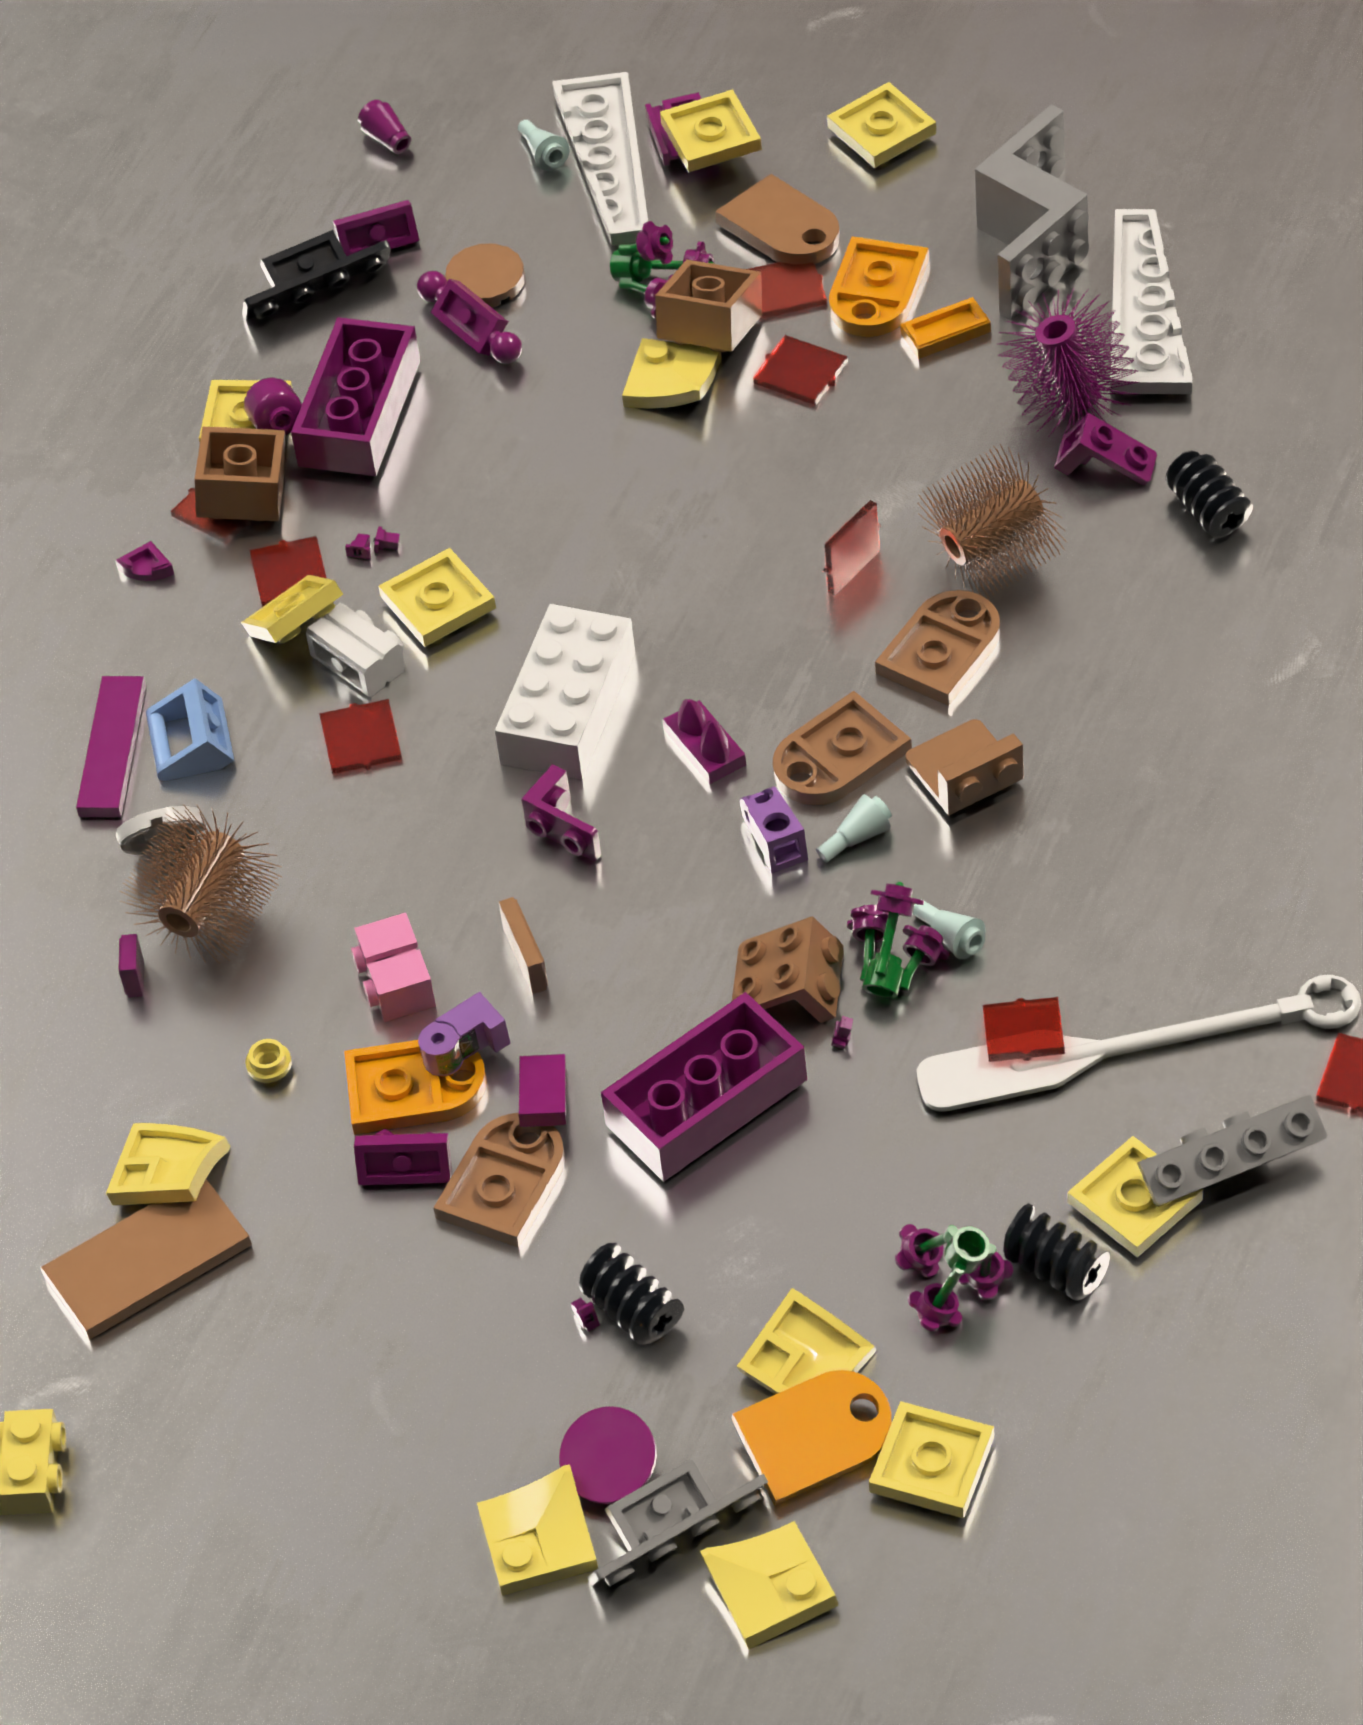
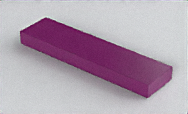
(111, 746)

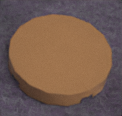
(488, 271)

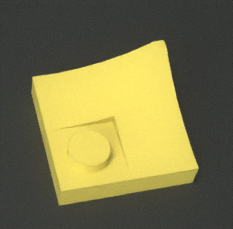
(669, 374)
(164, 1164)
(801, 1344)
(538, 1533)
(769, 1583)

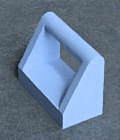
(208, 729)

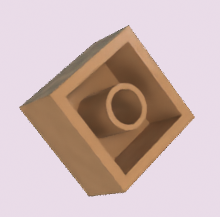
(708, 305)
(240, 473)

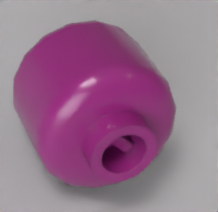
(272, 405)

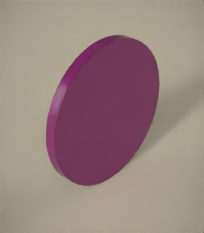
(608, 1454)

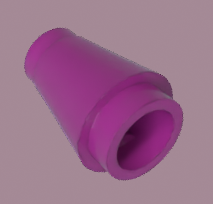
(384, 126)

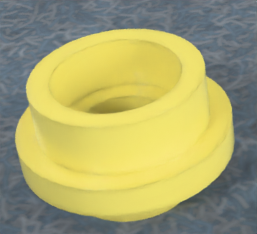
(265, 1052)

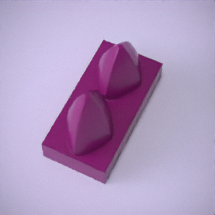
(368, 228)
(704, 741)
(402, 1158)

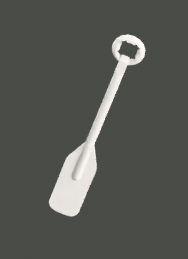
(969, 1079)

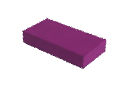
(542, 1090)

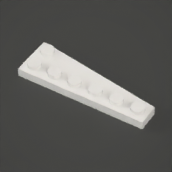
(605, 141)
(1146, 309)

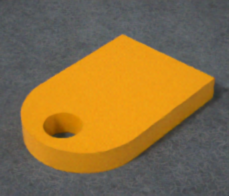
(876, 281)
(396, 1091)
(810, 1433)

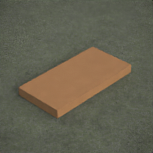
(144, 1259)

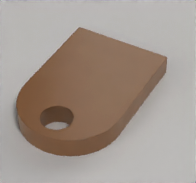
(781, 222)
(939, 648)
(838, 751)
(503, 1181)

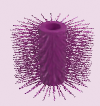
(1067, 362)

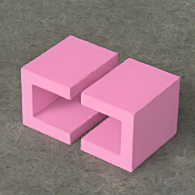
(394, 968)

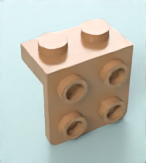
(966, 764)
(792, 963)

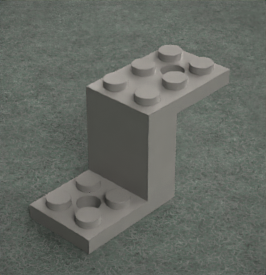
(1031, 212)

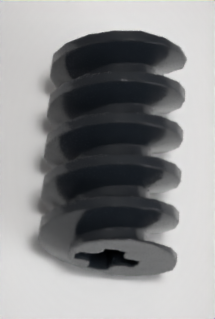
(1208, 493)
(1052, 1256)
(629, 1295)

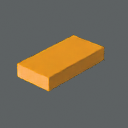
(945, 327)

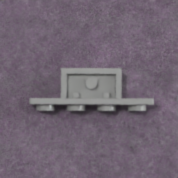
(1232, 1150)
(665, 1510)

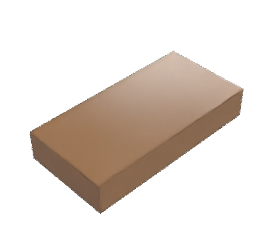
(523, 945)

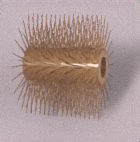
(991, 521)
(201, 884)

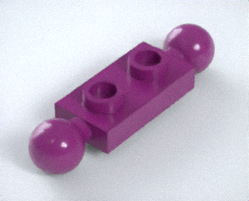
(469, 317)

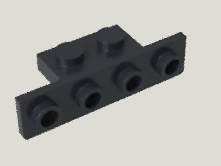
(310, 267)

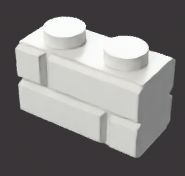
(356, 649)

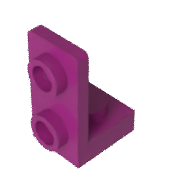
(1107, 444)
(546, 817)

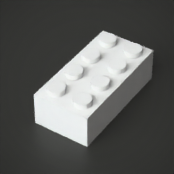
(565, 691)

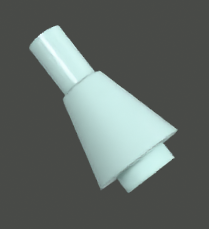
(548, 149)
(863, 822)
(960, 932)

